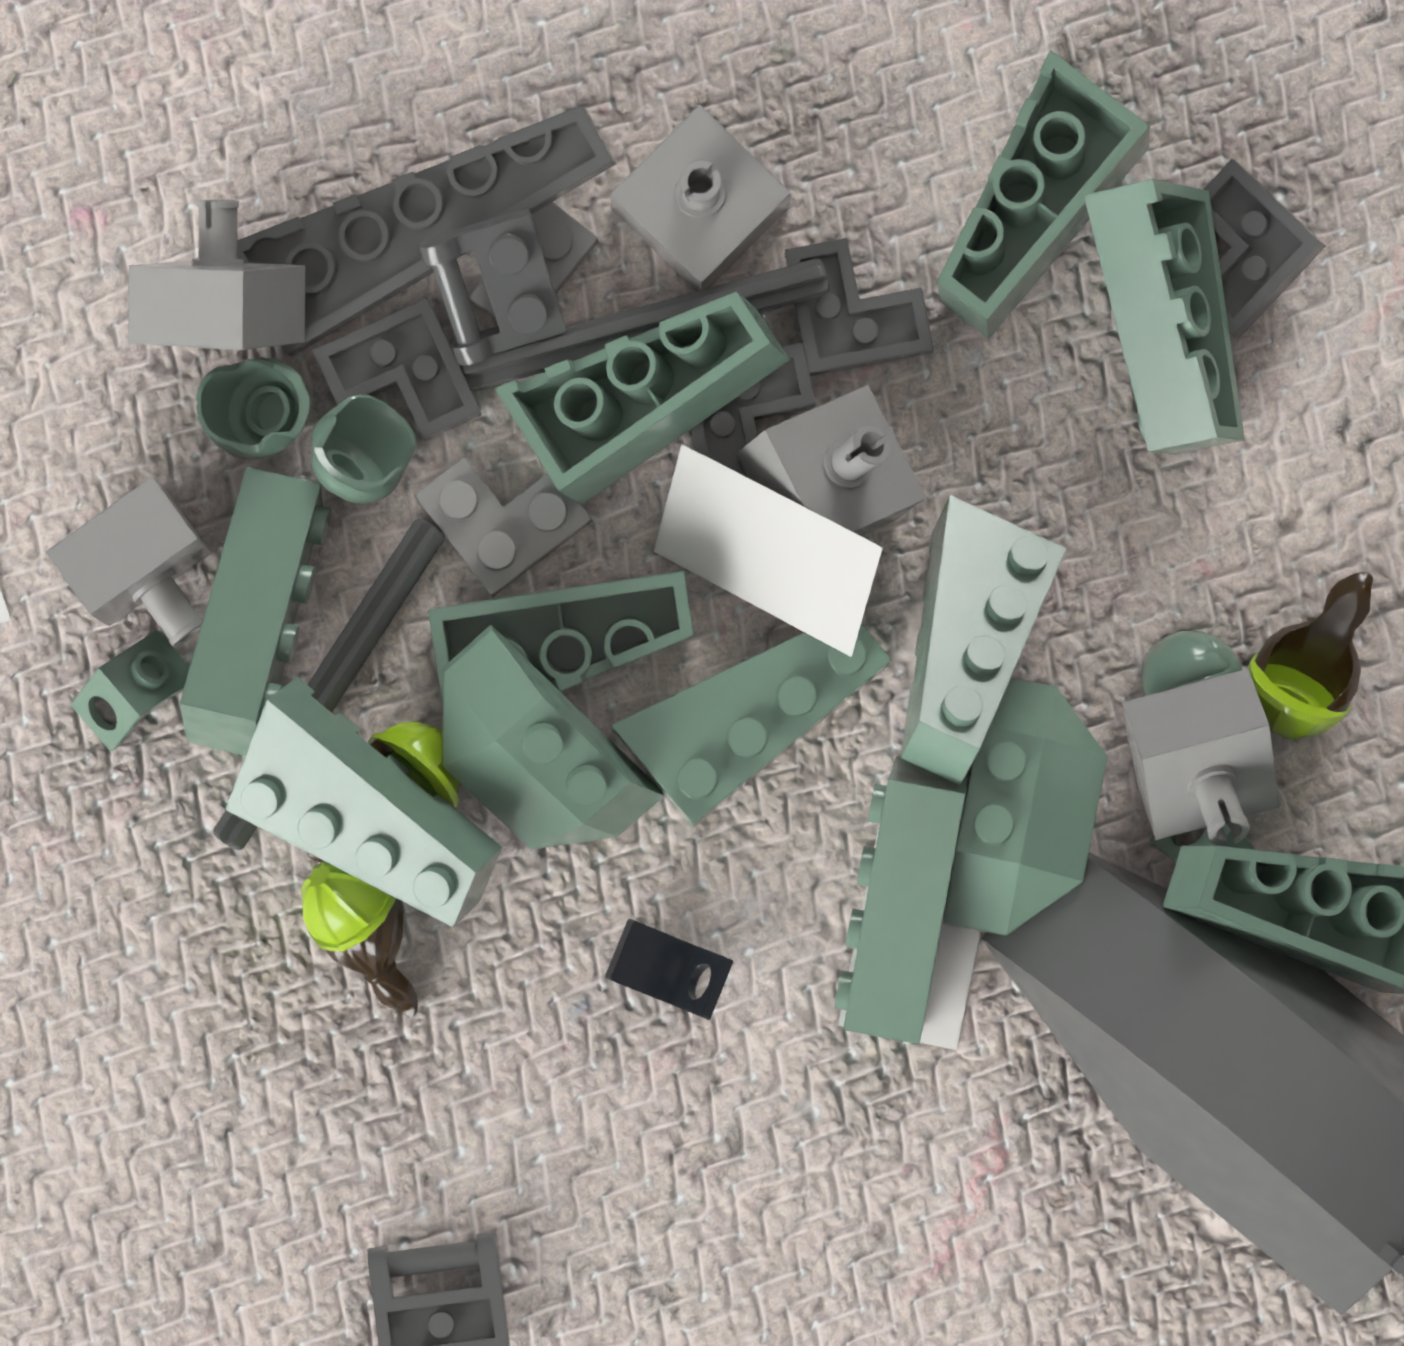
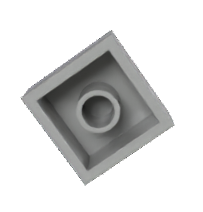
(700, 200)
(217, 296)
(837, 463)
(133, 558)
(1203, 757)

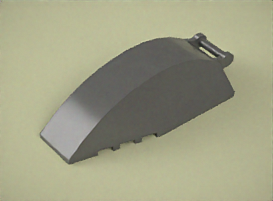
(1230, 1073)

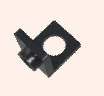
(667, 968)

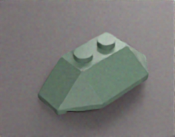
(534, 751)
(1025, 812)

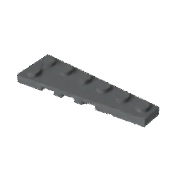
(370, 241)

